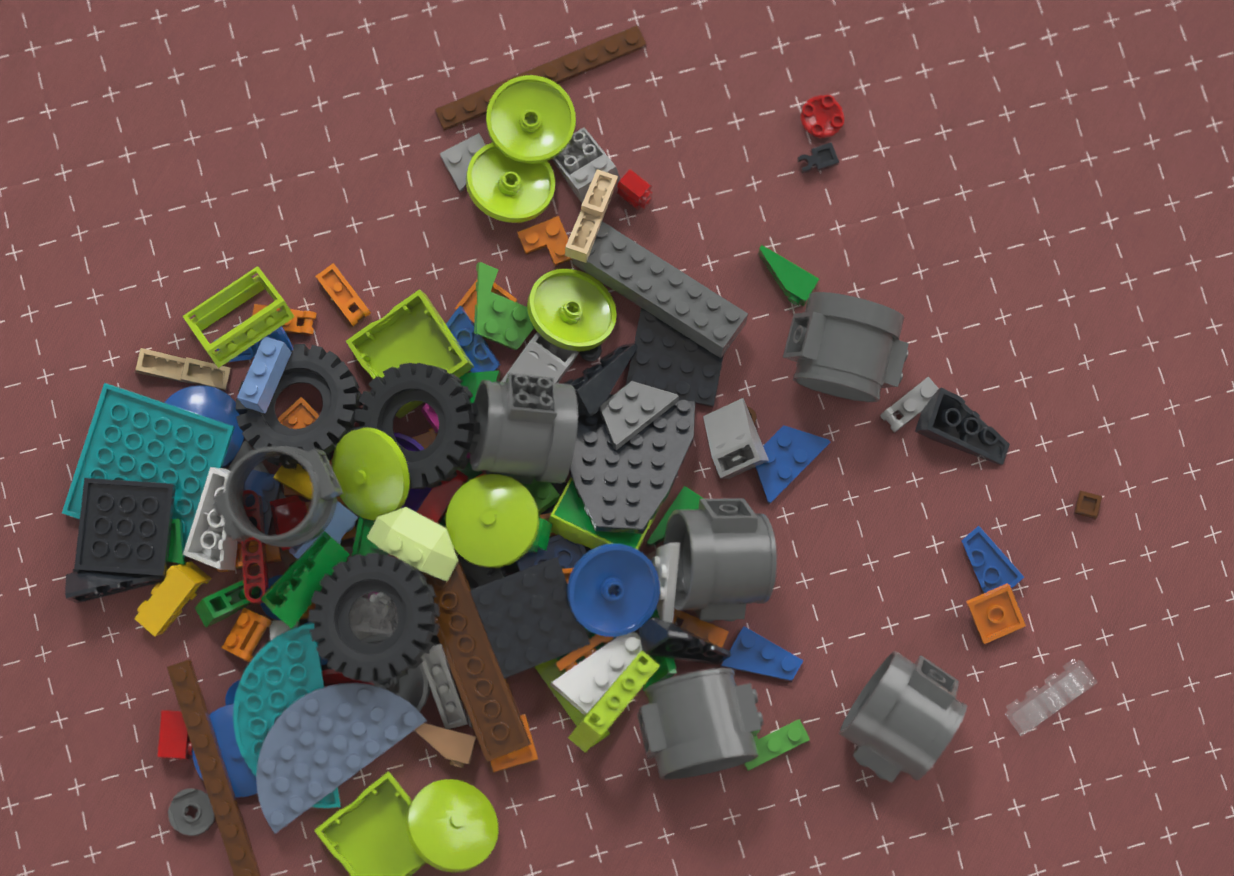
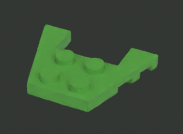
(497, 316)

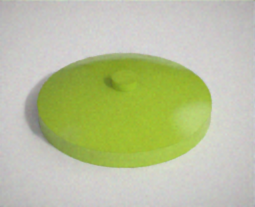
(530, 119)
(507, 187)
(571, 309)
(371, 473)
(492, 520)
(452, 825)

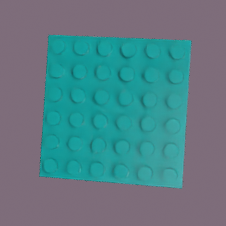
(150, 443)

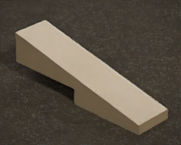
(591, 216)
(182, 369)

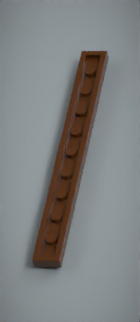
(555, 70)
(213, 769)

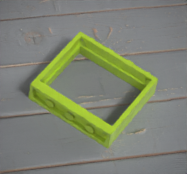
(247, 332)
(613, 701)

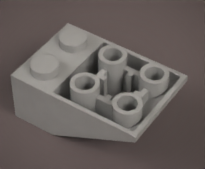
(581, 160)
(543, 360)
(734, 440)

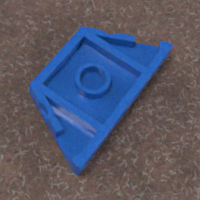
(788, 456)

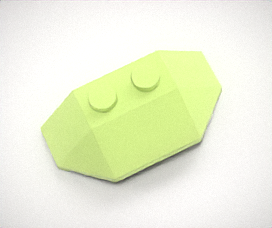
(415, 542)

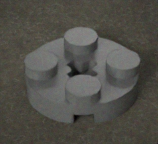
(179, 806)

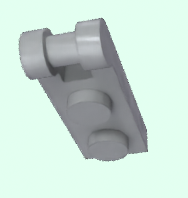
(910, 404)

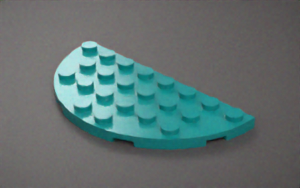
(270, 684)

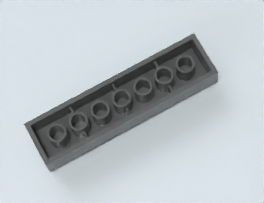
(663, 290)

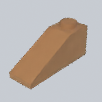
(451, 744)

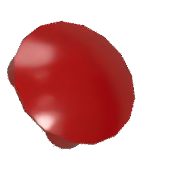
(822, 116)

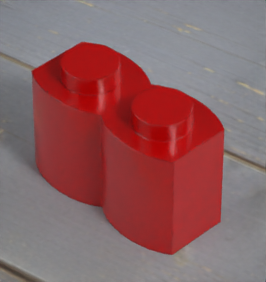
(635, 190)

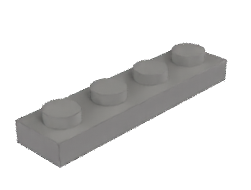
(444, 688)

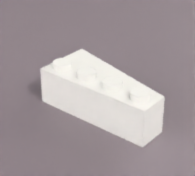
(207, 536)
(594, 675)

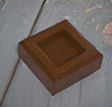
(1088, 504)

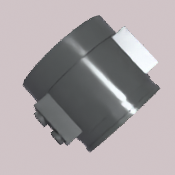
(846, 346)
(525, 428)
(325, 493)
(722, 559)
(903, 717)
(699, 723)

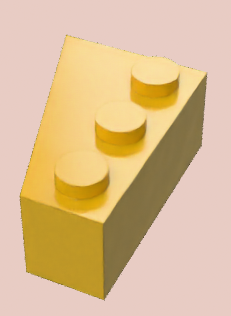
(170, 597)

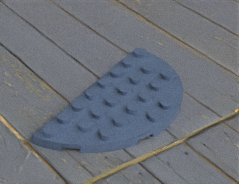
(326, 742)

